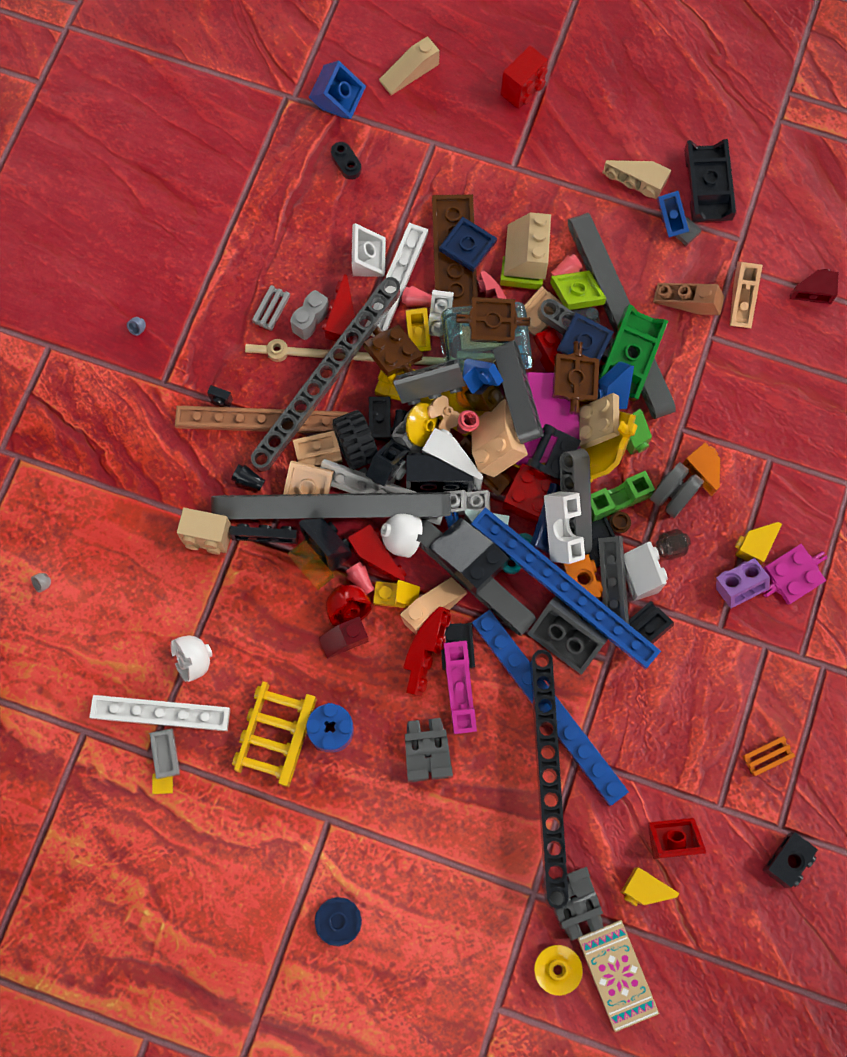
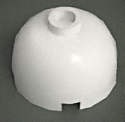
(401, 534)
(192, 657)

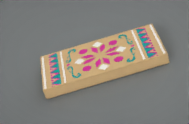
(618, 976)

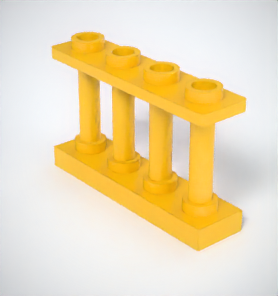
(290, 750)

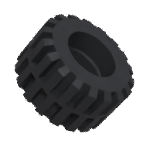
(355, 439)

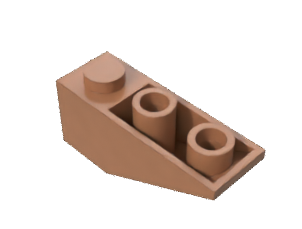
(693, 298)

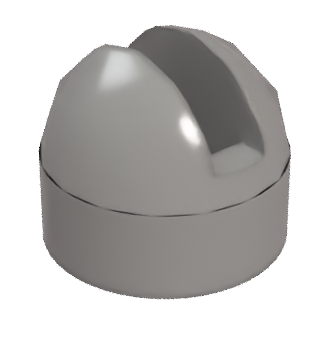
(41, 582)

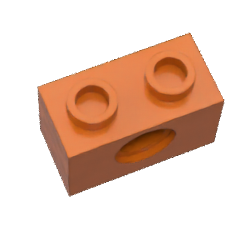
(587, 569)

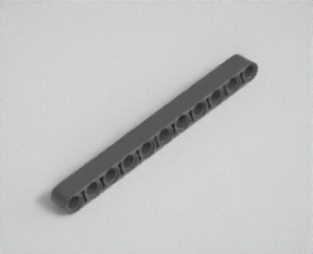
(599, 263)
(328, 363)
(332, 505)

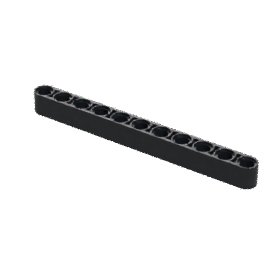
(544, 788)

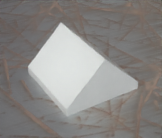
(367, 252)

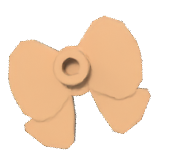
(441, 407)

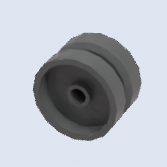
(674, 488)

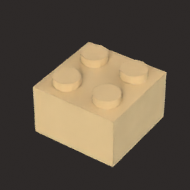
(204, 531)

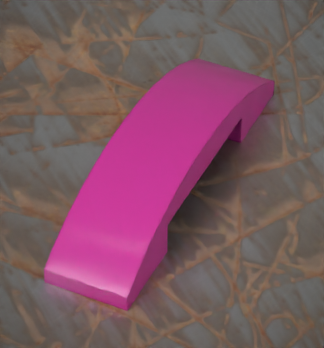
(459, 687)

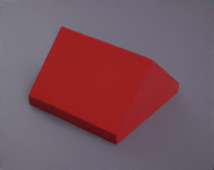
(675, 838)

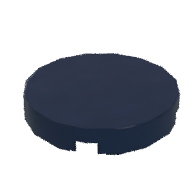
(338, 921)

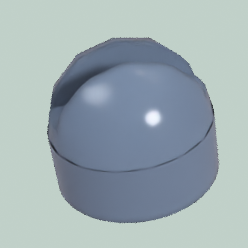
(136, 325)

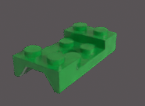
(645, 336)

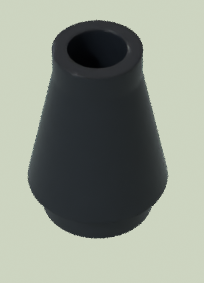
(246, 477)

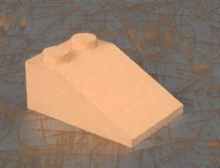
(496, 441)

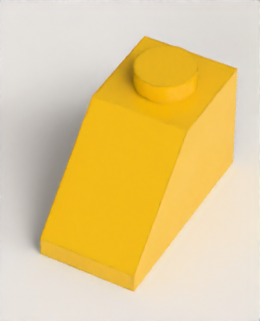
(757, 543)
(645, 889)

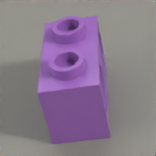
(745, 587)

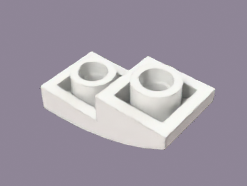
(439, 302)
(473, 500)

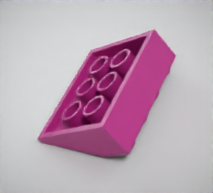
(551, 412)

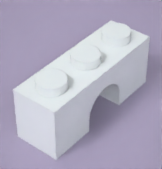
(563, 544)

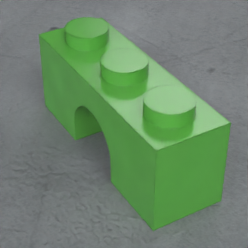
(629, 493)

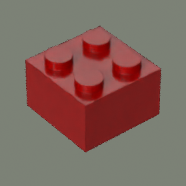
(524, 77)
(527, 493)

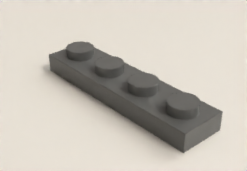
(613, 575)

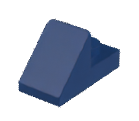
(479, 373)

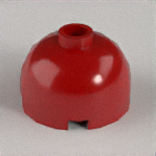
(347, 603)

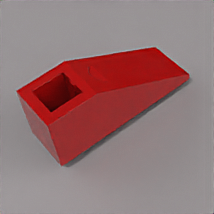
(340, 312)
(372, 552)

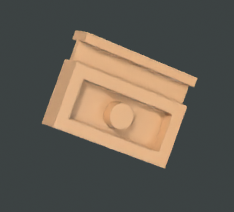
(532, 307)
(316, 448)

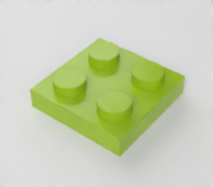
(578, 290)

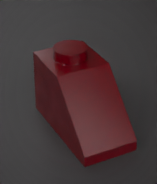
(818, 287)
(344, 637)

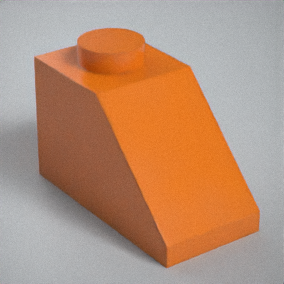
(706, 465)

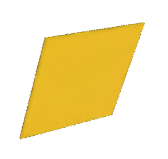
(162, 786)

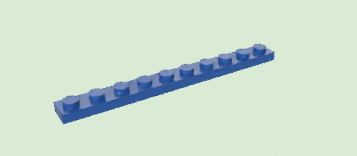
(566, 589)
(568, 730)

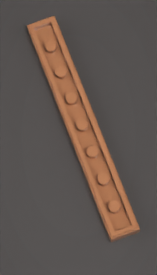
(249, 419)

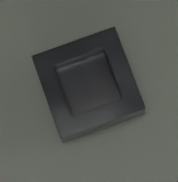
(219, 396)

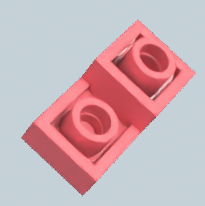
(489, 286)

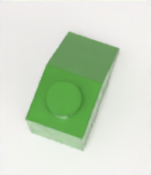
(642, 436)

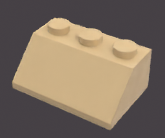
(528, 246)

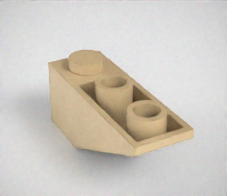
(641, 175)

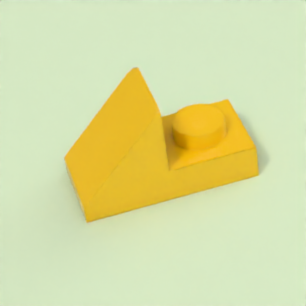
(418, 328)
(395, 594)

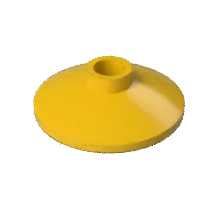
(419, 425)
(568, 978)

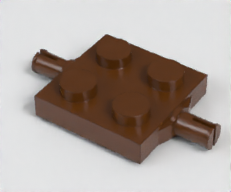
(492, 320)
(392, 350)
(575, 378)

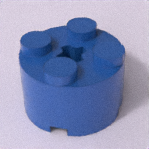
(329, 741)

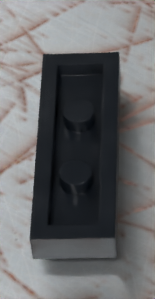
(264, 533)

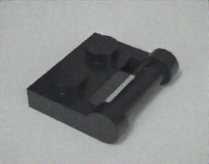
(562, 444)

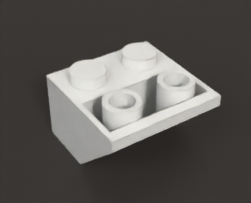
(644, 571)

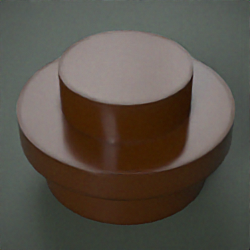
(620, 522)

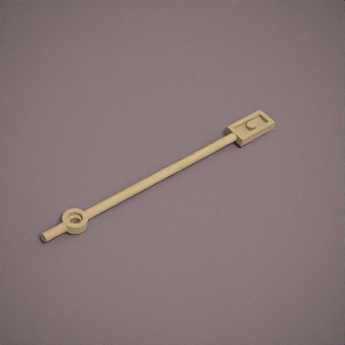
(285, 351)

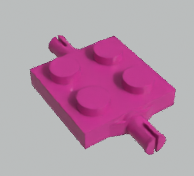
(794, 574)

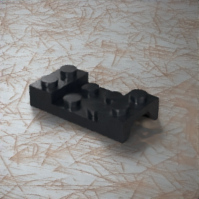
(710, 182)

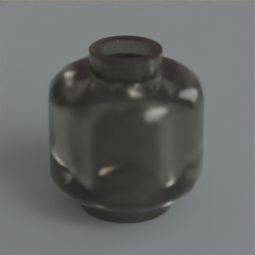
(673, 544)

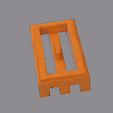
(785, 747)

